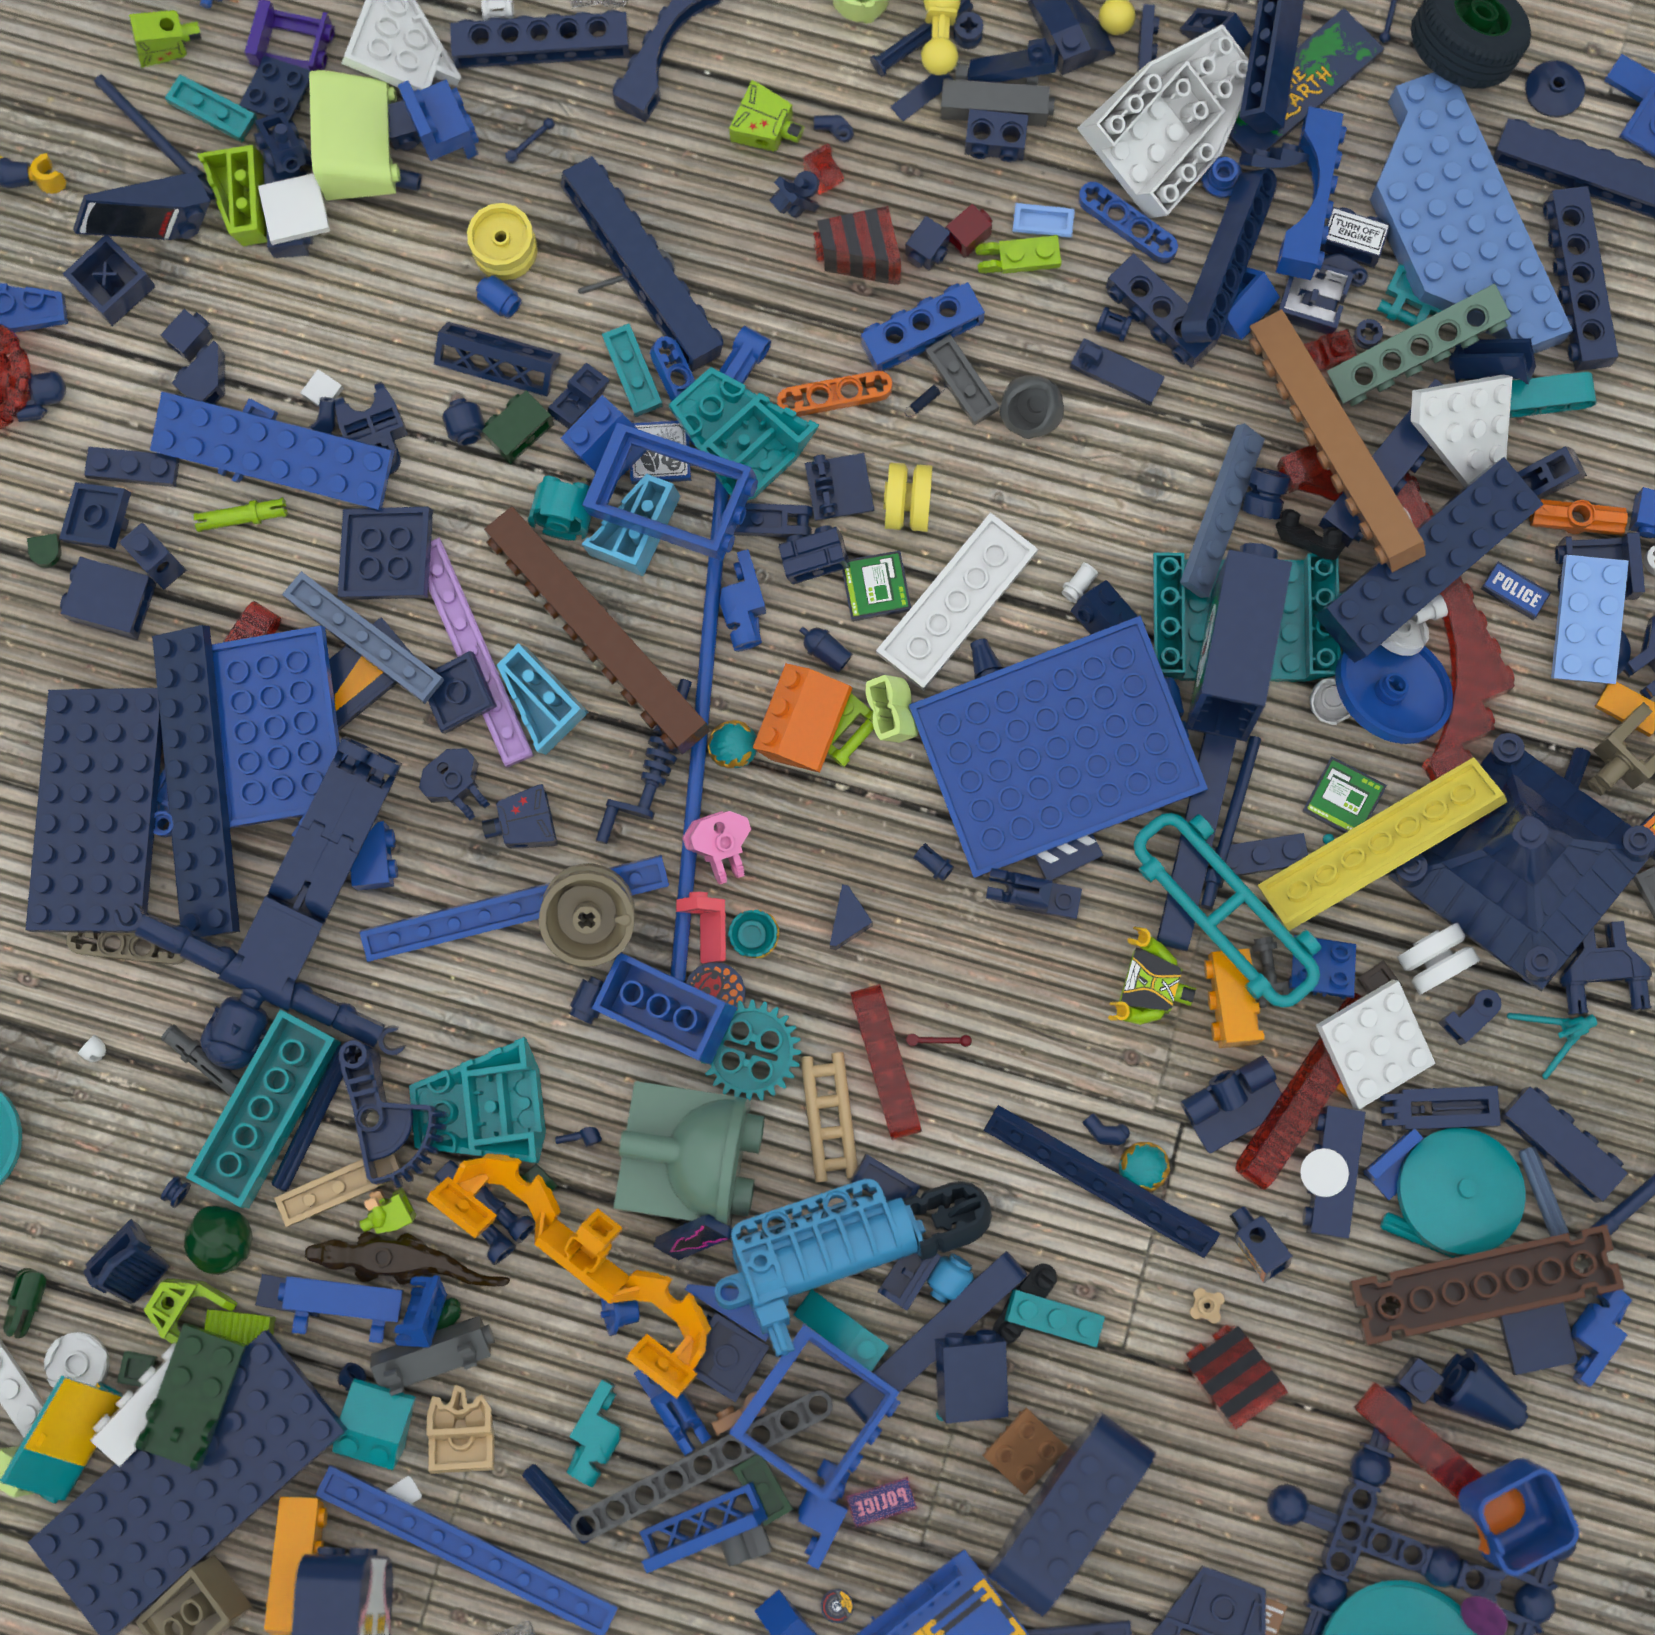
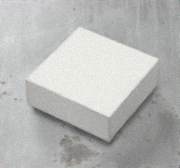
(321, 386)

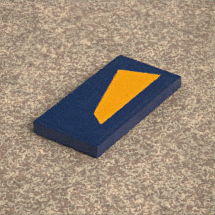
(358, 681)

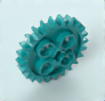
(742, 1078)

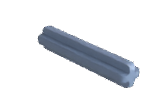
(1543, 1191)

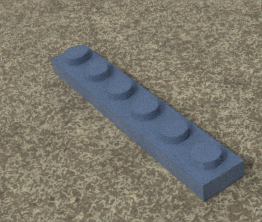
(1222, 511)
(363, 637)

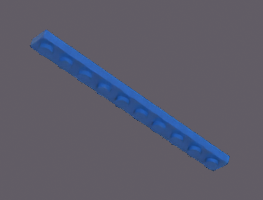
(489, 914)
(467, 1551)

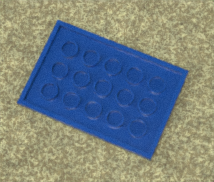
(275, 722)

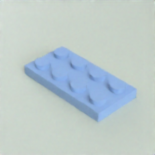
(1589, 619)

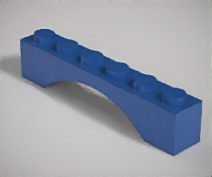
(1301, 244)

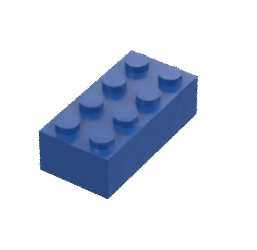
(664, 1008)

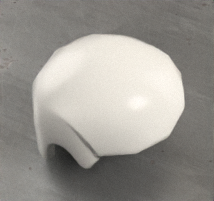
(1327, 703)

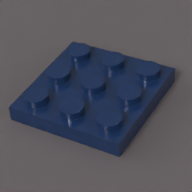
(385, 553)

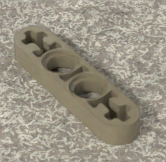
(125, 952)

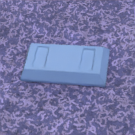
(1043, 220)

